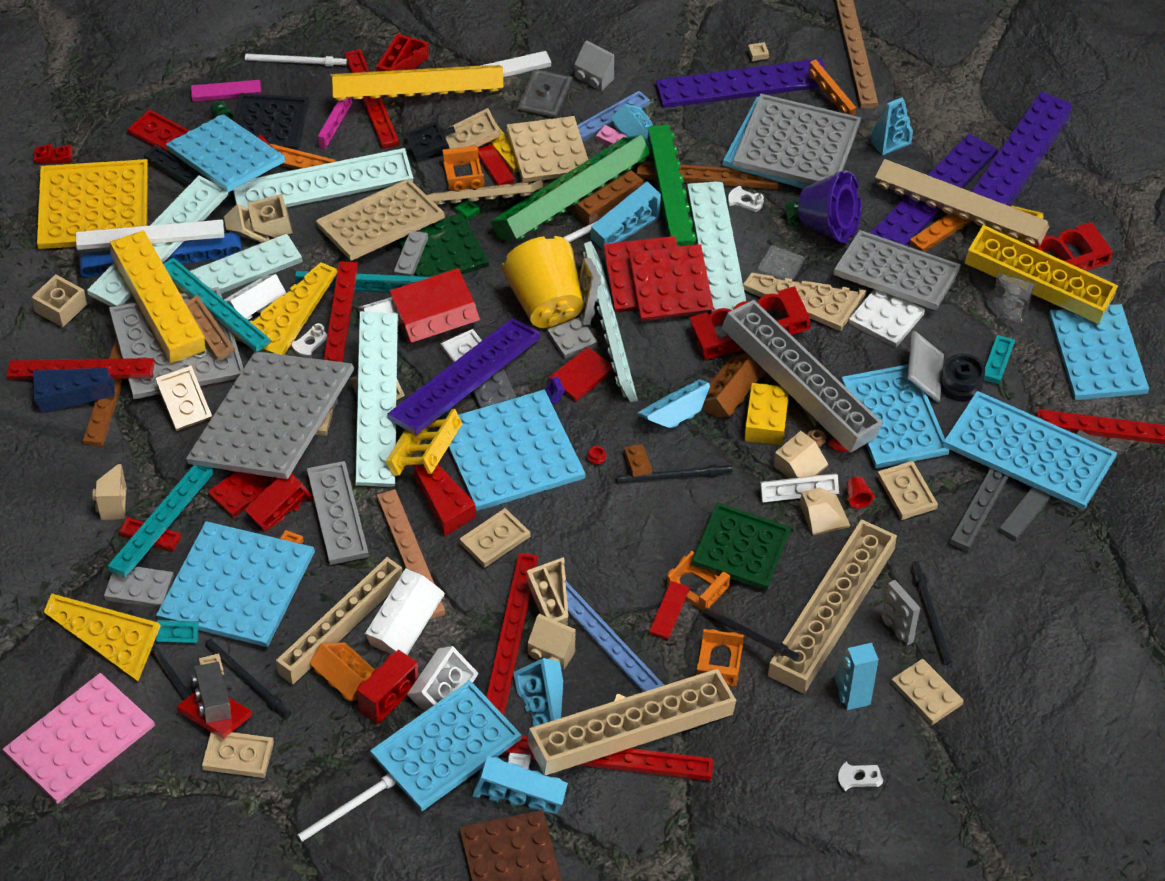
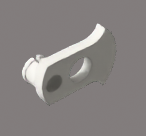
(738, 193)
(317, 334)
(847, 773)

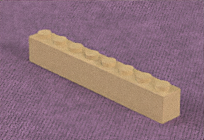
(339, 619)

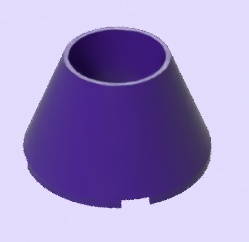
(832, 206)

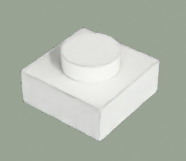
(520, 759)

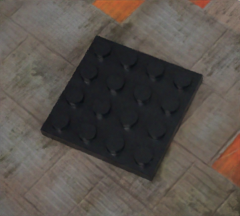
(274, 117)

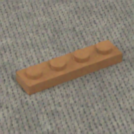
(210, 328)

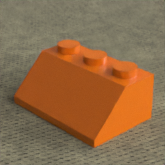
(341, 668)

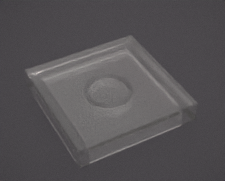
(780, 263)

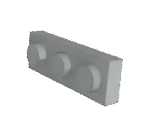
(411, 253)

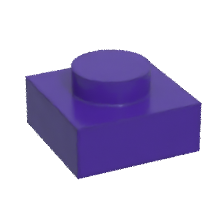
(554, 390)

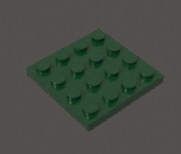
(448, 248)
(741, 546)

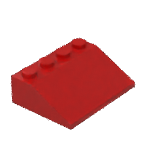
(434, 305)

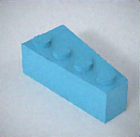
(628, 216)
(857, 676)
(519, 786)

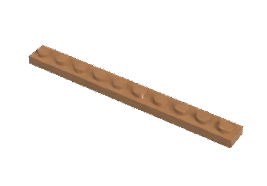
(856, 54)

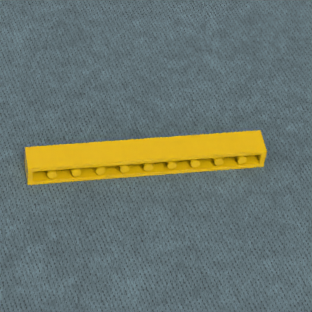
(416, 81)

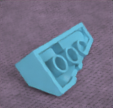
(892, 128)
(541, 690)

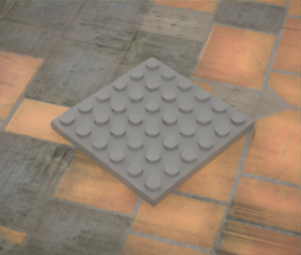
(796, 140)
(138, 341)

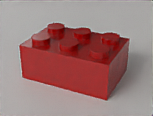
(387, 686)

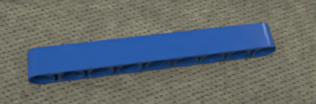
(190, 251)

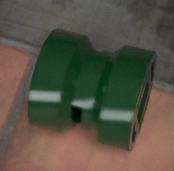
(221, 108)
(791, 211)

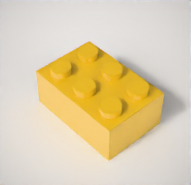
(766, 414)

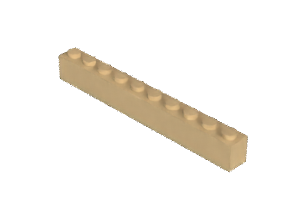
(962, 202)

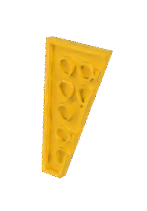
(289, 313)
(113, 634)

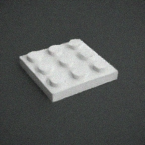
(886, 317)

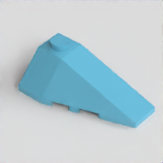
(632, 121)

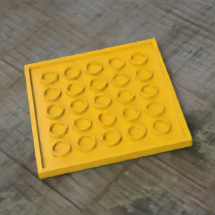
(90, 199)

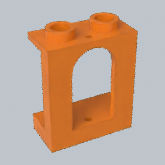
(463, 156)
(717, 583)
(733, 642)

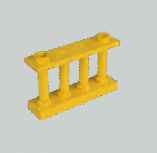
(409, 444)

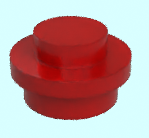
(596, 455)

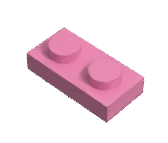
(609, 135)

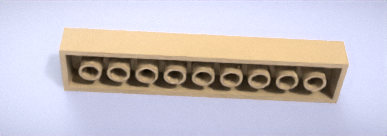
(833, 605)
(630, 721)

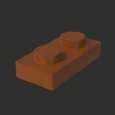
(637, 460)

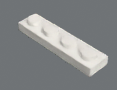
(792, 488)

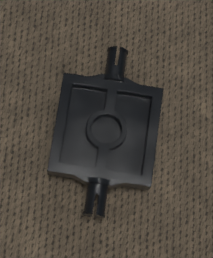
(427, 140)

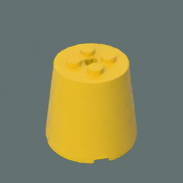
(545, 280)

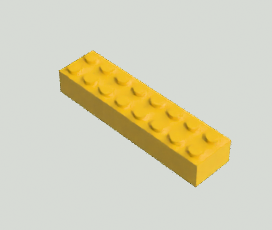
(1052, 278)
(157, 296)

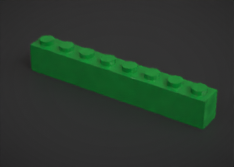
(670, 185)

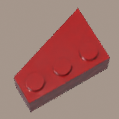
(403, 54)
(277, 501)

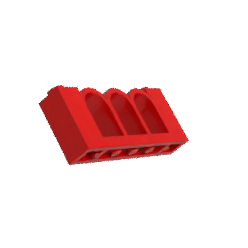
(1088, 239)
(786, 301)

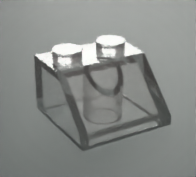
(1012, 297)

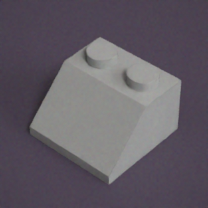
(594, 66)

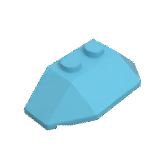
(678, 405)

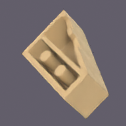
(549, 589)

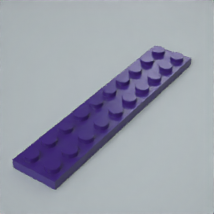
(736, 84)
(956, 169)
(463, 376)

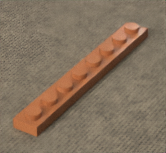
(405, 539)

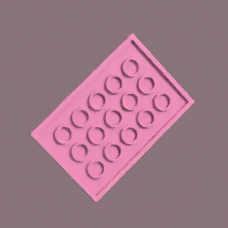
(78, 738)

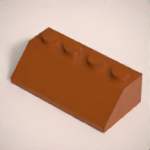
(606, 198)
(731, 385)

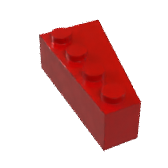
(445, 498)

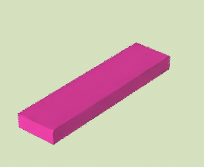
(224, 90)
(333, 122)

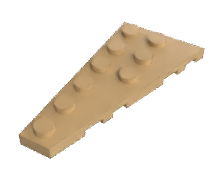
(489, 192)
(821, 301)

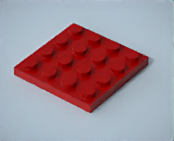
(620, 269)
(671, 282)

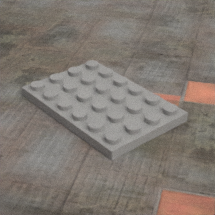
(899, 271)

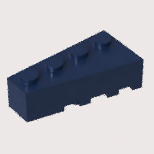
(71, 387)

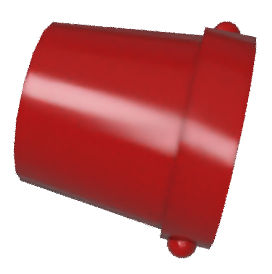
(859, 493)

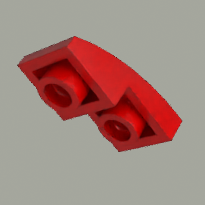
(48, 155)

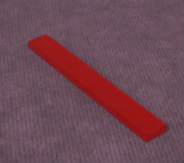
(374, 106)

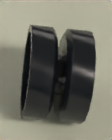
(962, 377)

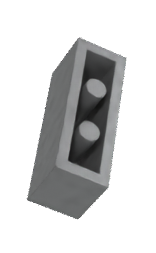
(211, 692)

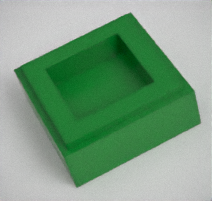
(468, 209)

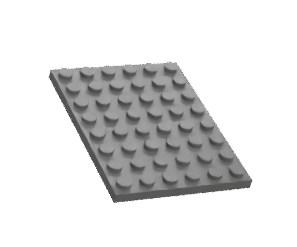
(270, 414)

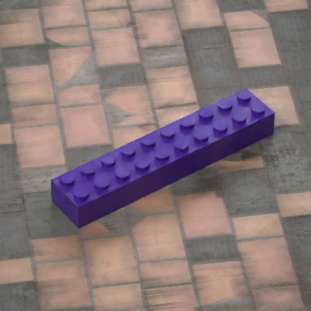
(1024, 149)

